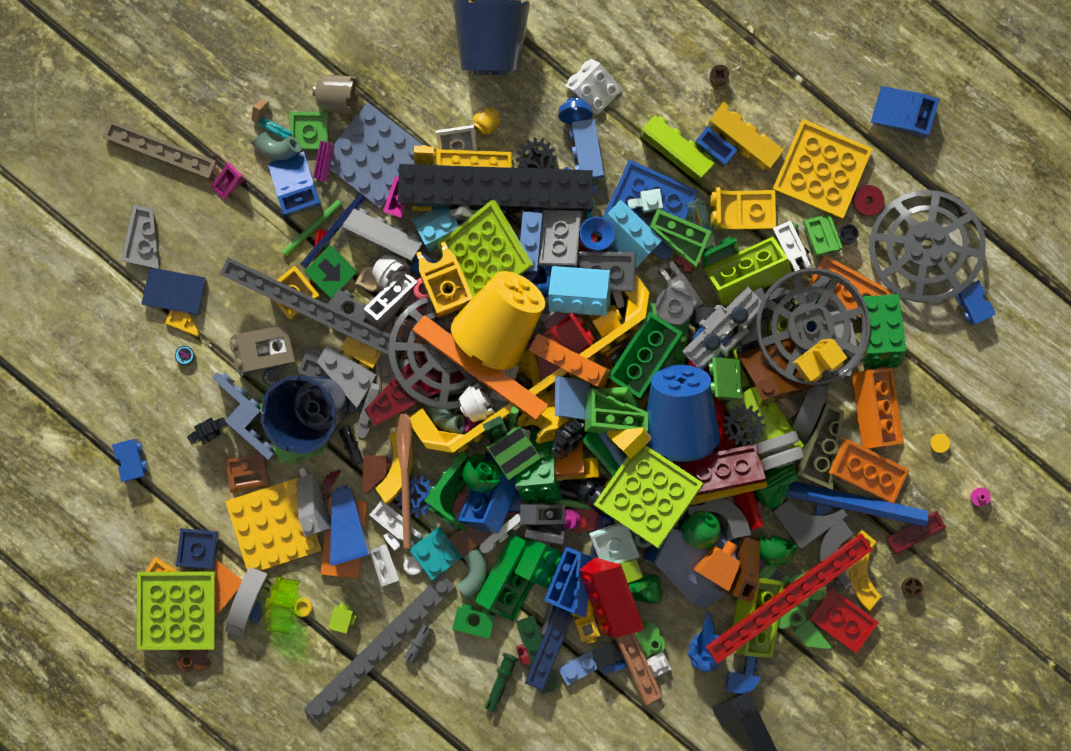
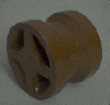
(719, 79)
(916, 587)

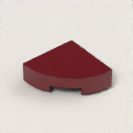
(522, 654)

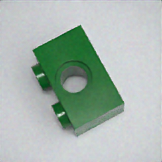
(462, 624)

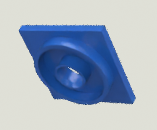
(673, 195)

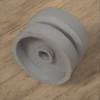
(780, 451)

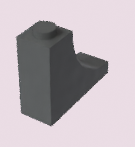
(802, 526)

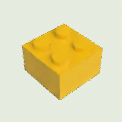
(296, 280)

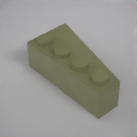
(821, 447)

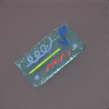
(698, 213)

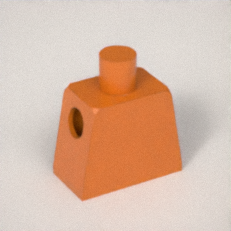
(719, 565)

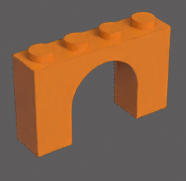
(570, 361)

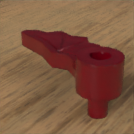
(328, 482)

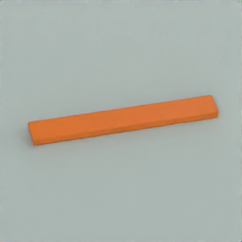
(492, 378)

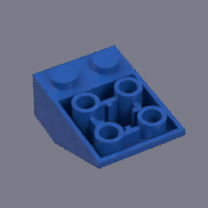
(905, 111)
(294, 185)

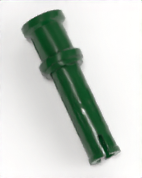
(503, 676)

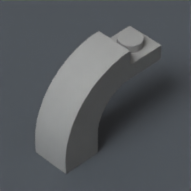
(245, 601)

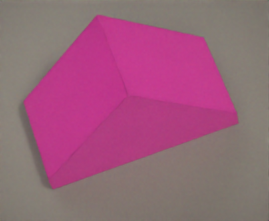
(227, 181)
(391, 206)

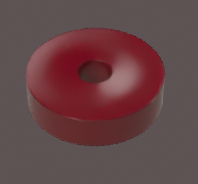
(876, 196)

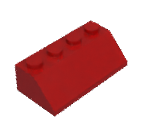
(611, 598)

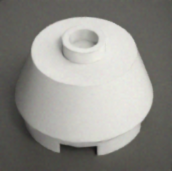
(388, 268)
(476, 404)

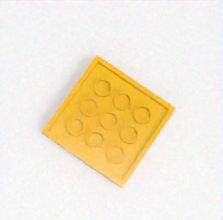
(822, 169)
(270, 526)

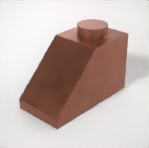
(374, 471)

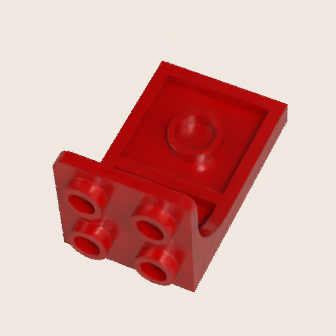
(570, 335)

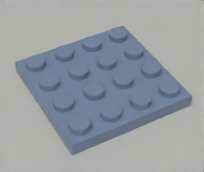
(370, 154)

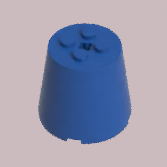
(682, 414)

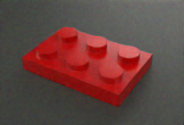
(843, 620)

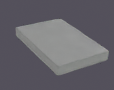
(560, 238)

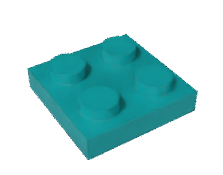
(435, 553)

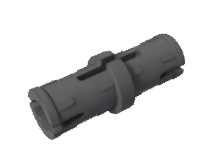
(418, 643)

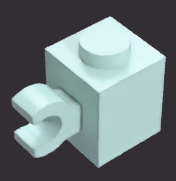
(649, 201)

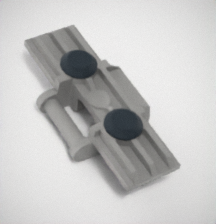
(719, 324)

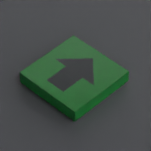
(329, 271)

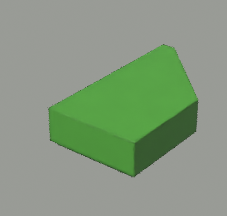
(811, 636)

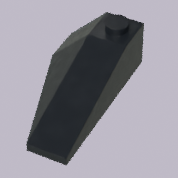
(744, 722)

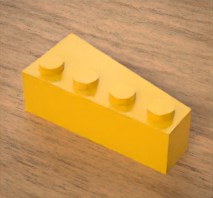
(745, 137)

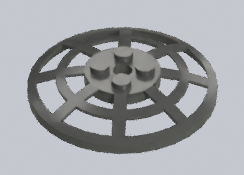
(927, 257)
(819, 316)
(434, 359)

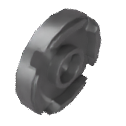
(675, 305)

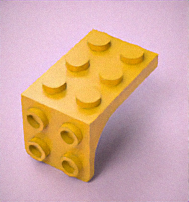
(743, 209)

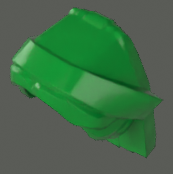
(777, 486)
(647, 589)

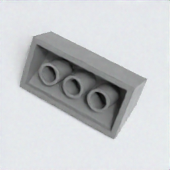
(382, 235)

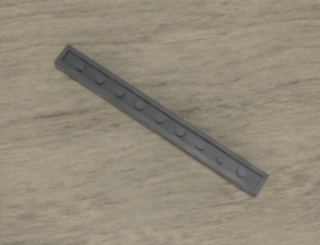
(307, 305)
(379, 647)

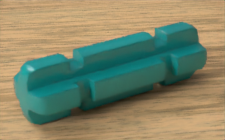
(274, 128)

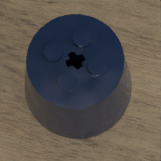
(490, 35)
(291, 413)

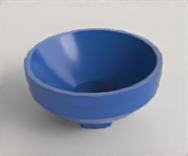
(574, 110)
(597, 225)

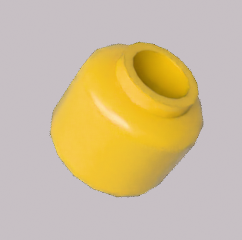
(486, 120)

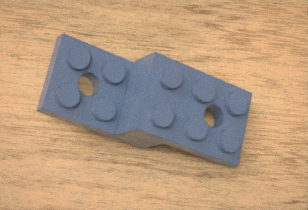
(245, 415)

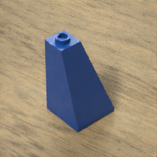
(347, 528)

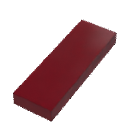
(915, 533)

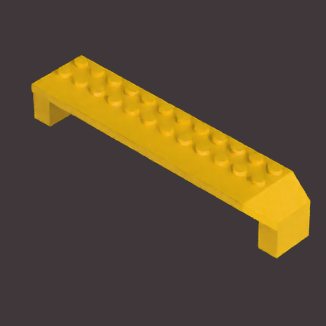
(453, 443)

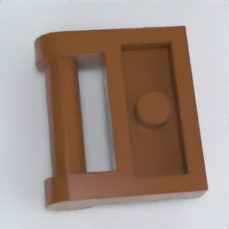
(246, 466)

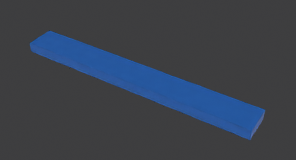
(858, 503)

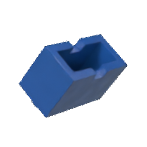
(715, 146)
(974, 304)
(131, 460)

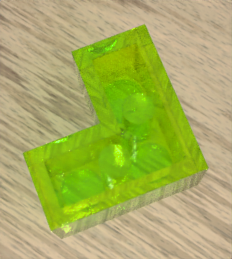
(281, 605)

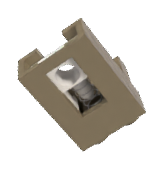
(246, 351)

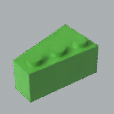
(681, 236)
(607, 414)

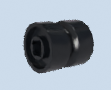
(589, 492)

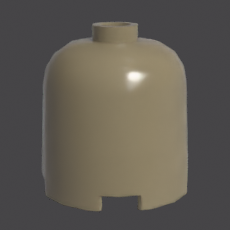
(336, 93)

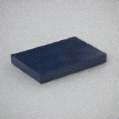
(173, 291)

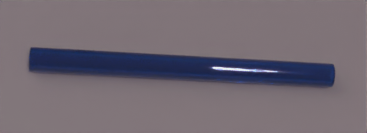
(332, 231)

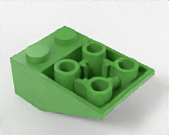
(727, 379)

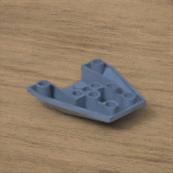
(677, 563)

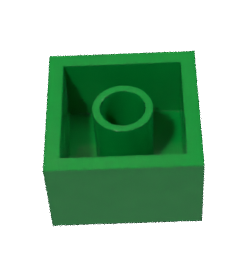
(539, 563)

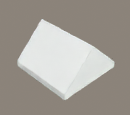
(457, 138)

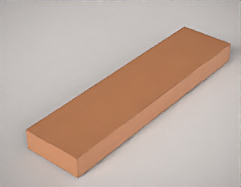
(639, 668)

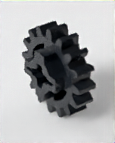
(531, 148)
(747, 416)
(207, 431)
(568, 439)

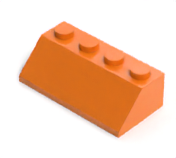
(877, 408)

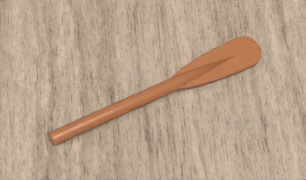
(403, 435)

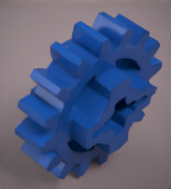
(415, 483)

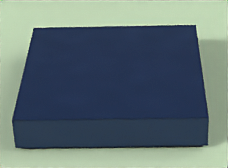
(197, 549)

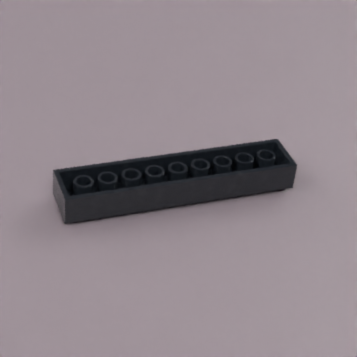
(508, 186)

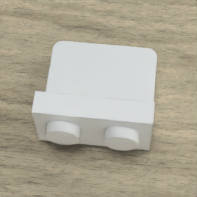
(594, 85)

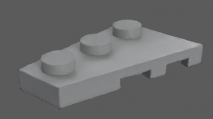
(140, 240)
(348, 374)

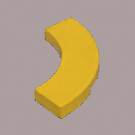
(392, 483)
(861, 581)

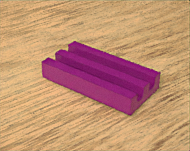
(323, 161)

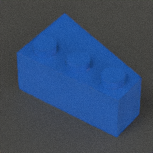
(566, 586)

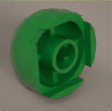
(481, 474)
(701, 530)
(776, 550)

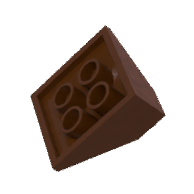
(764, 379)

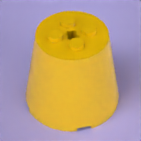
(499, 320)

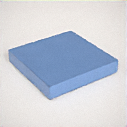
(570, 397)

